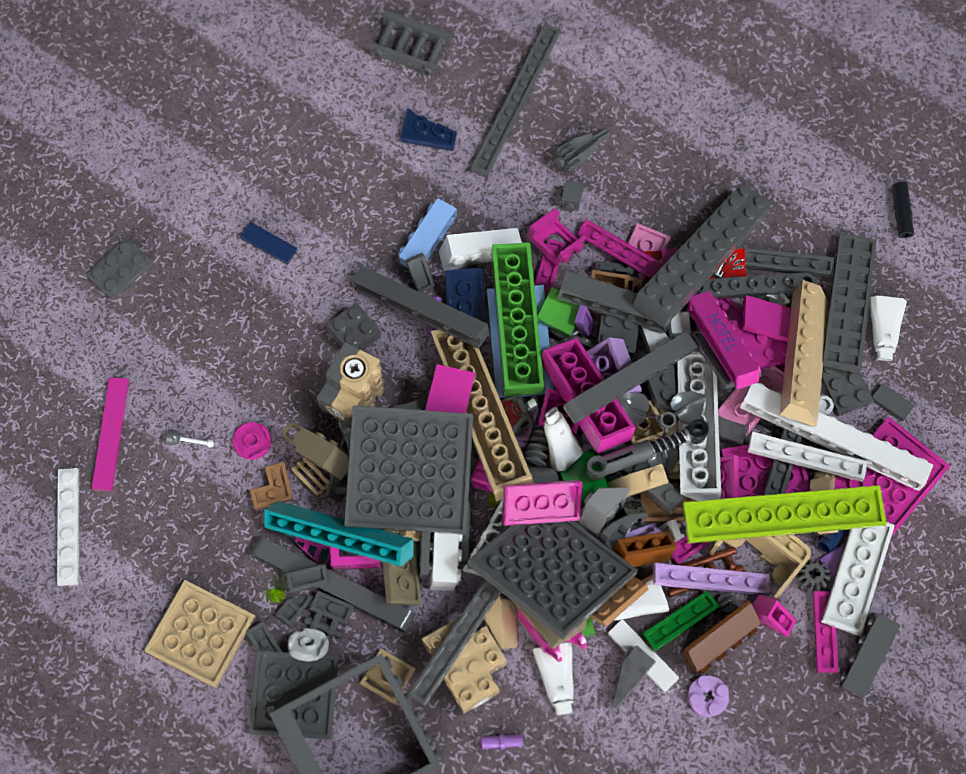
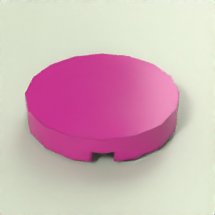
(251, 441)

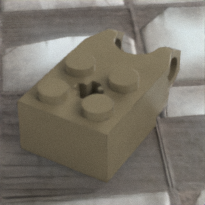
(319, 450)

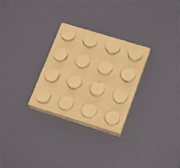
(200, 634)

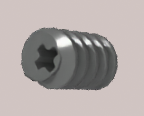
(536, 448)

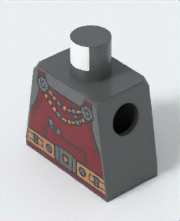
(519, 413)

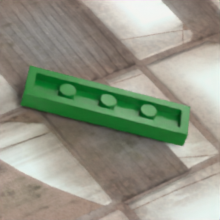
(680, 621)

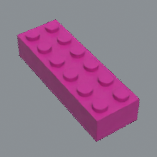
(572, 375)

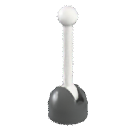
(174, 438)

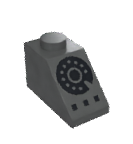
(631, 507)

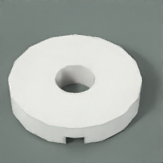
(308, 653)

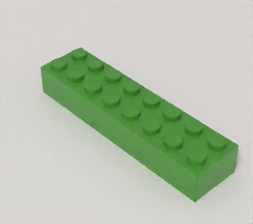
(517, 319)

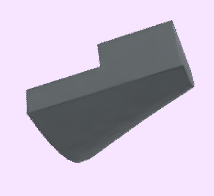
(617, 530)

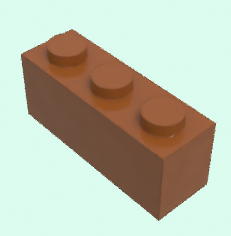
(646, 548)

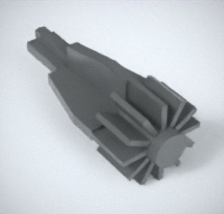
(578, 150)

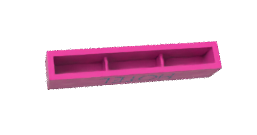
(724, 340)

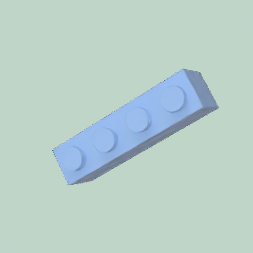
(429, 231)

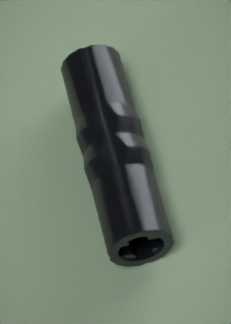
(903, 210)

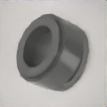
(727, 603)

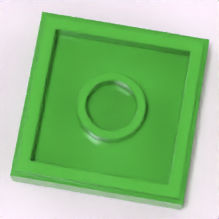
(558, 313)

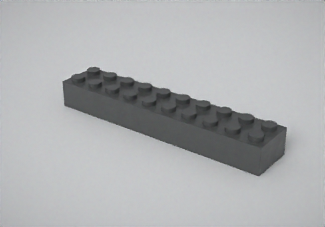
(702, 255)

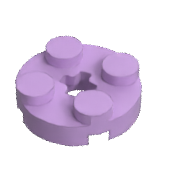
(697, 700)

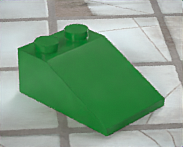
(577, 471)

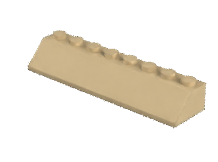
(804, 354)

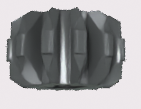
(819, 581)

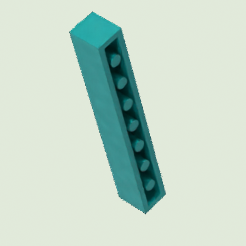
(331, 532)

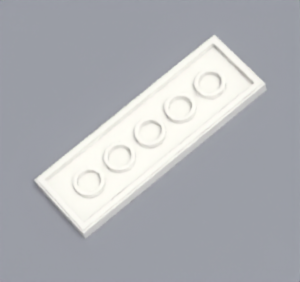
(857, 578)

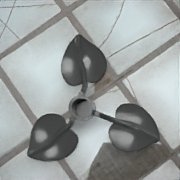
(687, 407)

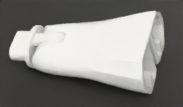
(886, 324)
(562, 443)
(650, 602)
(557, 677)

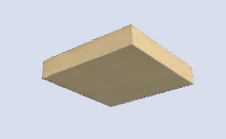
(377, 682)

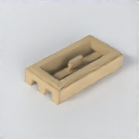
(300, 465)

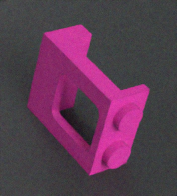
(548, 226)
(352, 562)

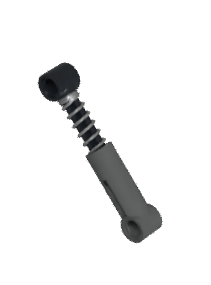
(644, 450)

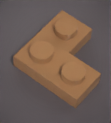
(277, 490)

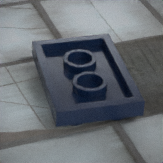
(467, 292)

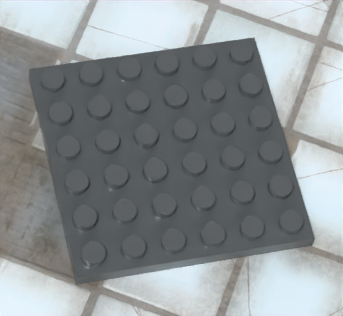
(409, 470)
(553, 572)

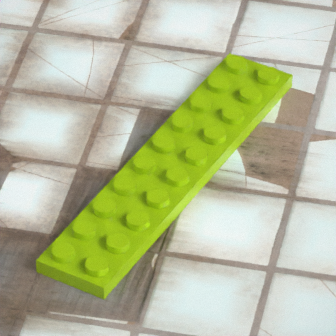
(784, 514)

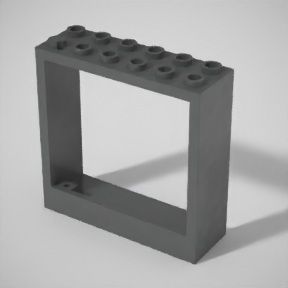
(297, 745)

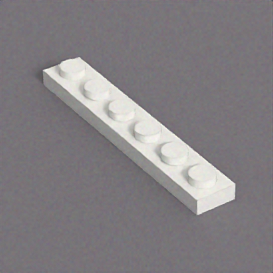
(807, 456)
(68, 527)

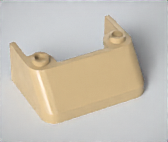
(784, 549)

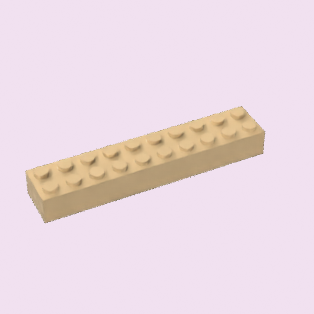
(491, 428)

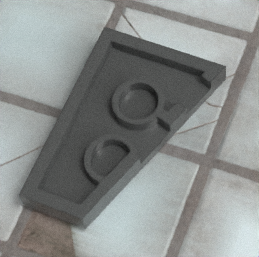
(661, 386)

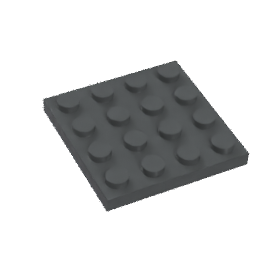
(283, 679)

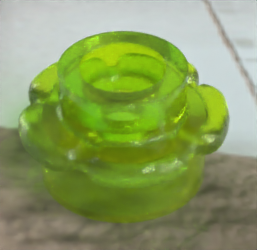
(276, 595)

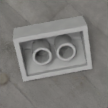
(602, 509)

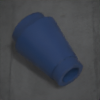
(830, 540)

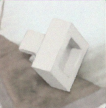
(673, 527)

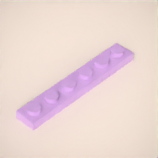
(711, 579)

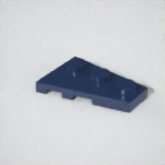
(423, 132)

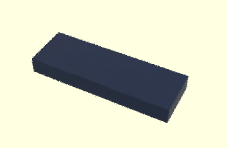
(269, 243)

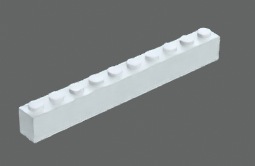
(842, 439)

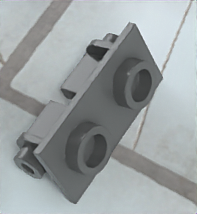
(614, 268)

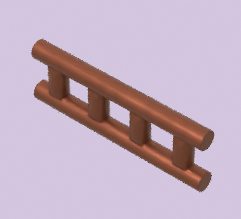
(709, 561)

